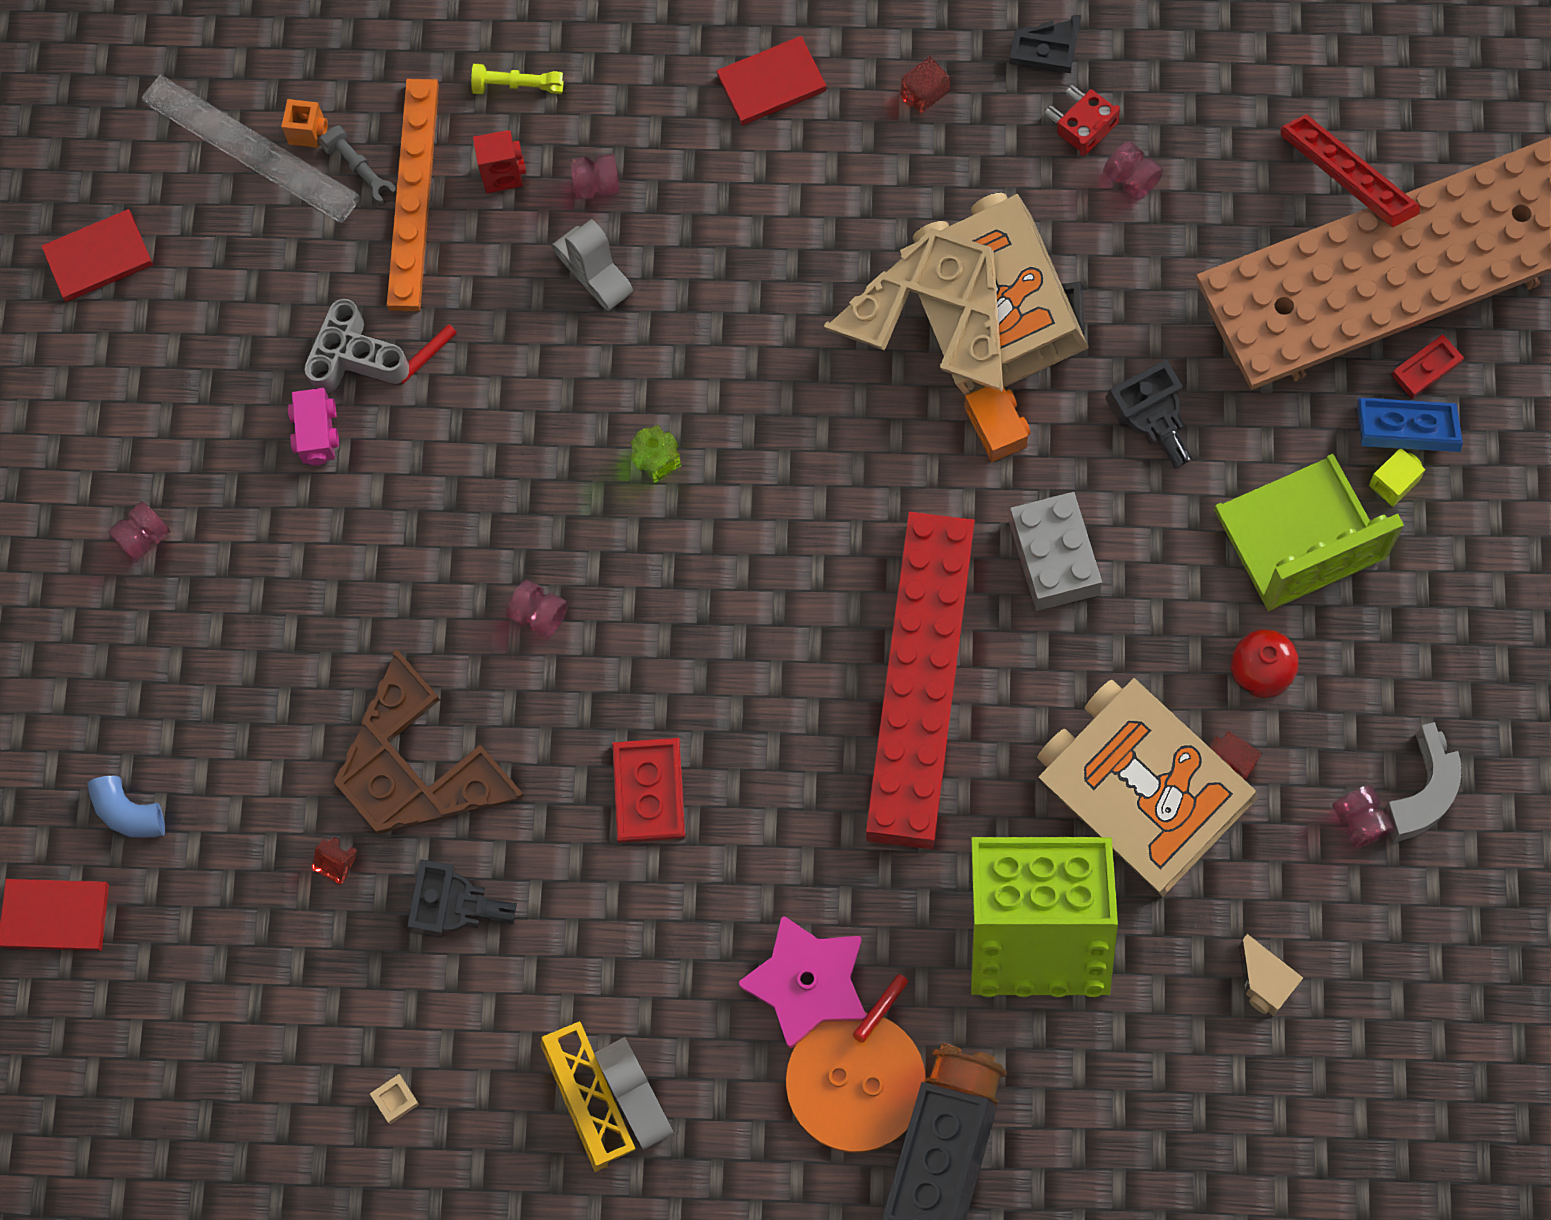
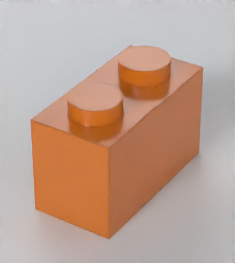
(997, 422)

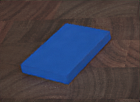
(1409, 424)

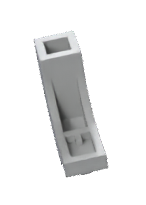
(1422, 811)

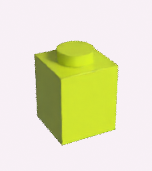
(1397, 476)

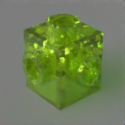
(655, 452)

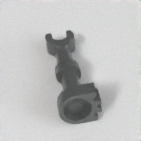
(336, 140)

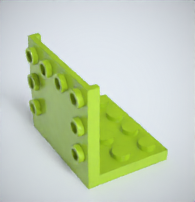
(1305, 532)
(1043, 916)

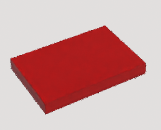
(771, 80)
(97, 255)
(648, 790)
(53, 914)

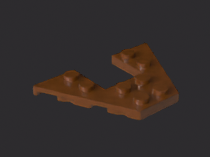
(387, 788)

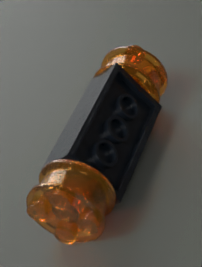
(946, 1138)

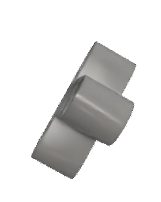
(589, 258)
(351, 346)
(634, 1093)

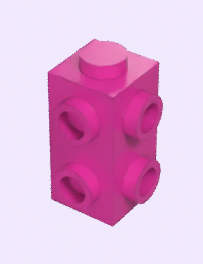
(314, 434)

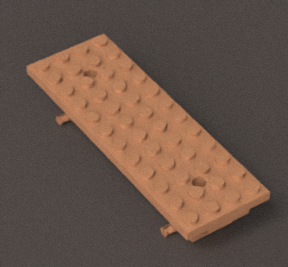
(1371, 280)

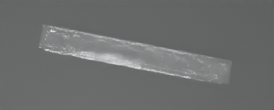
(251, 148)

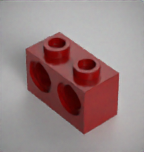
(499, 161)

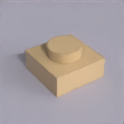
(394, 1099)

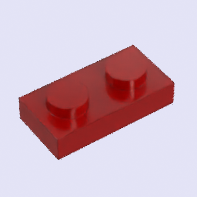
(1427, 366)

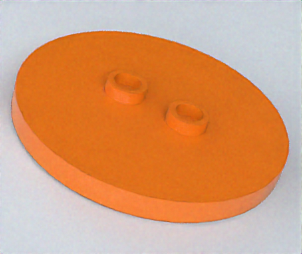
(853, 1091)

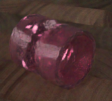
(1137, 173)
(595, 176)
(127, 532)
(539, 610)
(1363, 817)

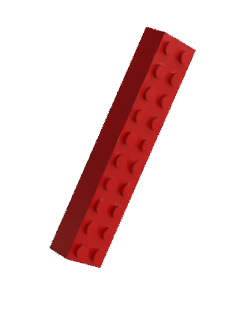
(920, 681)

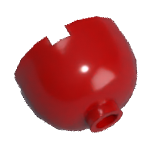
(1264, 663)

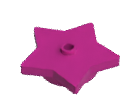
(803, 1006)

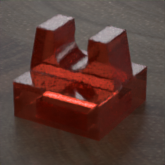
(332, 860)

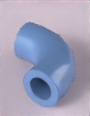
(121, 813)

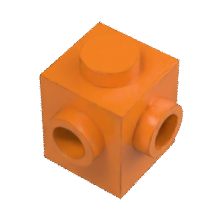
(303, 123)

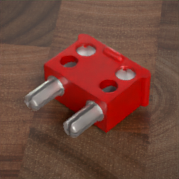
(1086, 121)

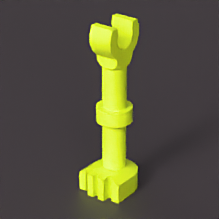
(549, 81)

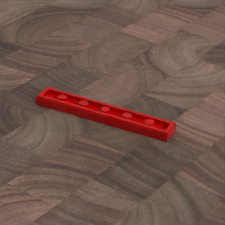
(1350, 171)

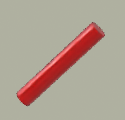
(430, 350)
(880, 1008)

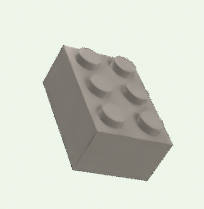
(1055, 551)

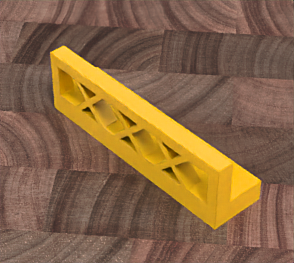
(574, 1101)

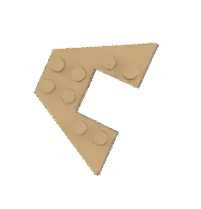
(946, 271)

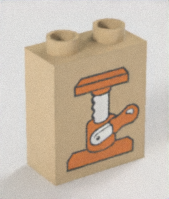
(1032, 305)
(1145, 783)

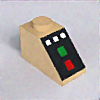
(1266, 977)

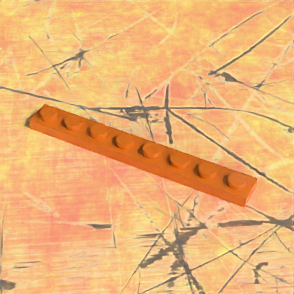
(413, 195)

